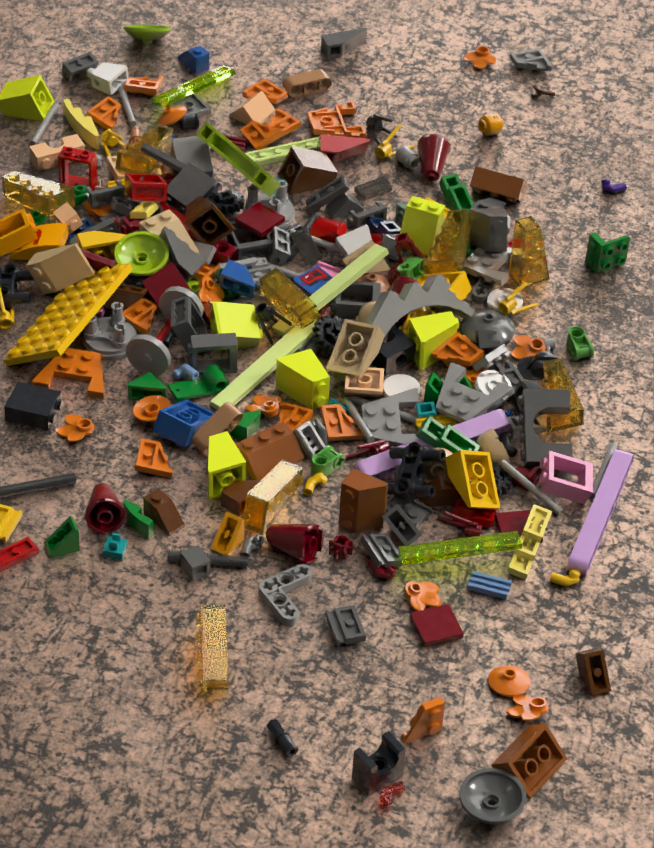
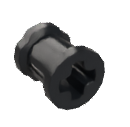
(190, 121)

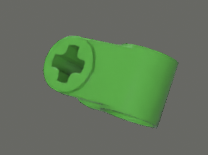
(412, 268)
(579, 344)
(327, 461)

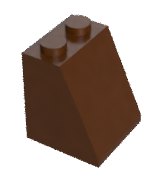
(306, 170)
(206, 221)

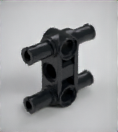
(9, 283)
(412, 471)

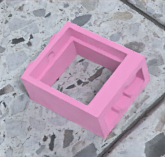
(565, 489)

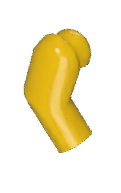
(312, 481)
(572, 578)

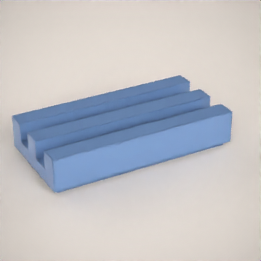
(489, 583)

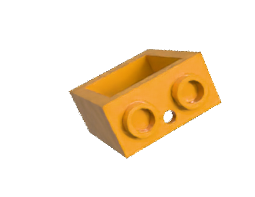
(16, 231)

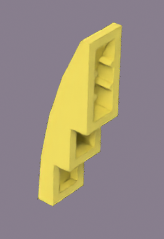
(82, 125)
(530, 541)

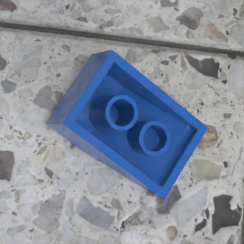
(181, 422)

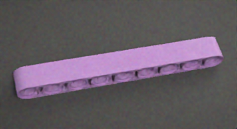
(382, 466)
(600, 512)

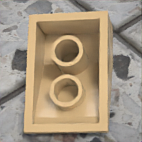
(171, 221)
(59, 268)
(355, 348)

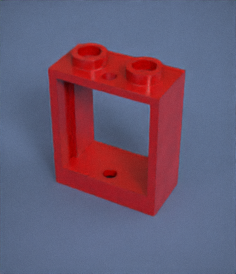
(80, 156)
(150, 189)

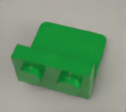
(606, 255)

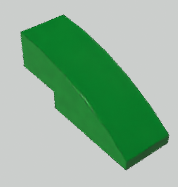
(456, 192)
(445, 437)

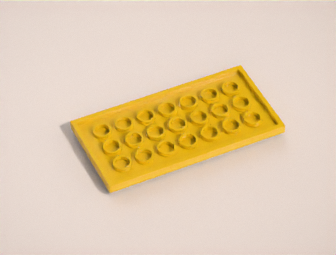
(67, 316)

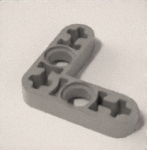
(298, 576)

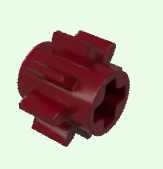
(340, 547)

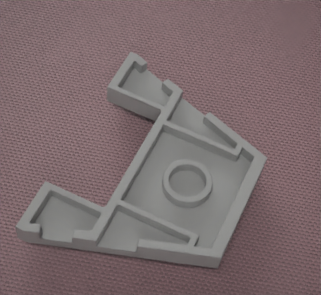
(487, 265)
(464, 402)
(384, 417)

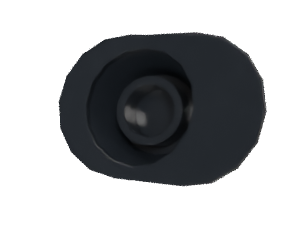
(532, 366)

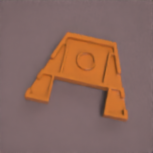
(331, 122)
(74, 365)

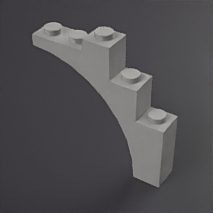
(434, 293)

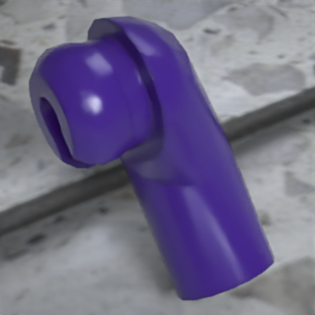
(613, 188)

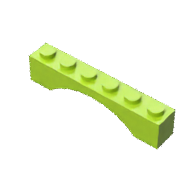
(238, 159)

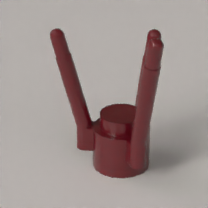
(405, 243)
(374, 447)
(471, 528)

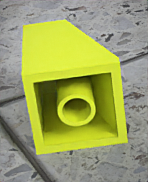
(26, 98)
(423, 222)
(236, 319)
(429, 334)
(303, 378)
(224, 464)

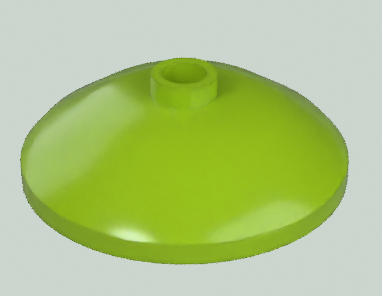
(147, 32)
(143, 251)

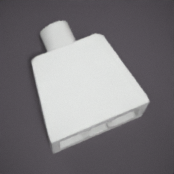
(108, 77)
(353, 240)

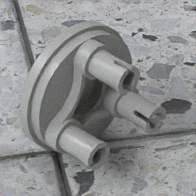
(277, 202)
(109, 334)

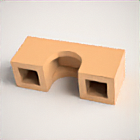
(45, 157)

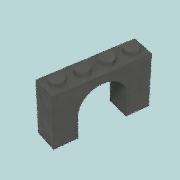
(534, 404)

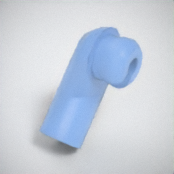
(185, 370)

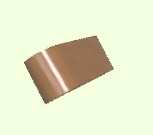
(307, 83)
(223, 420)

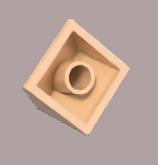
(253, 109)
(368, 385)

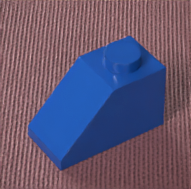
(196, 59)
(237, 279)

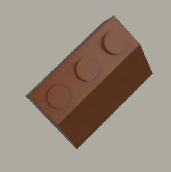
(498, 184)
(268, 449)
(362, 502)
(532, 757)

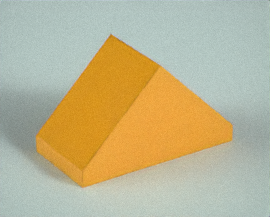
(229, 534)

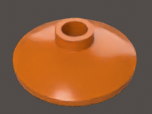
(171, 115)
(148, 408)
(509, 681)

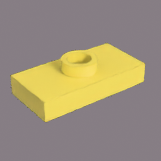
(144, 210)

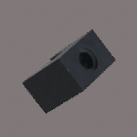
(396, 352)
(381, 767)

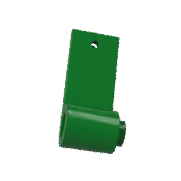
(212, 382)

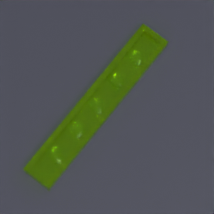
(193, 86)
(460, 547)

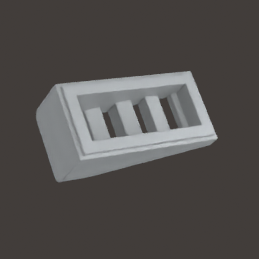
(516, 428)
(310, 432)

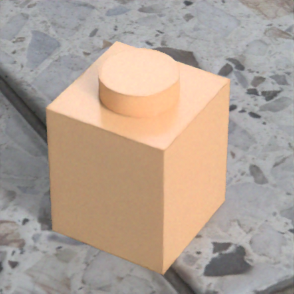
(68, 215)

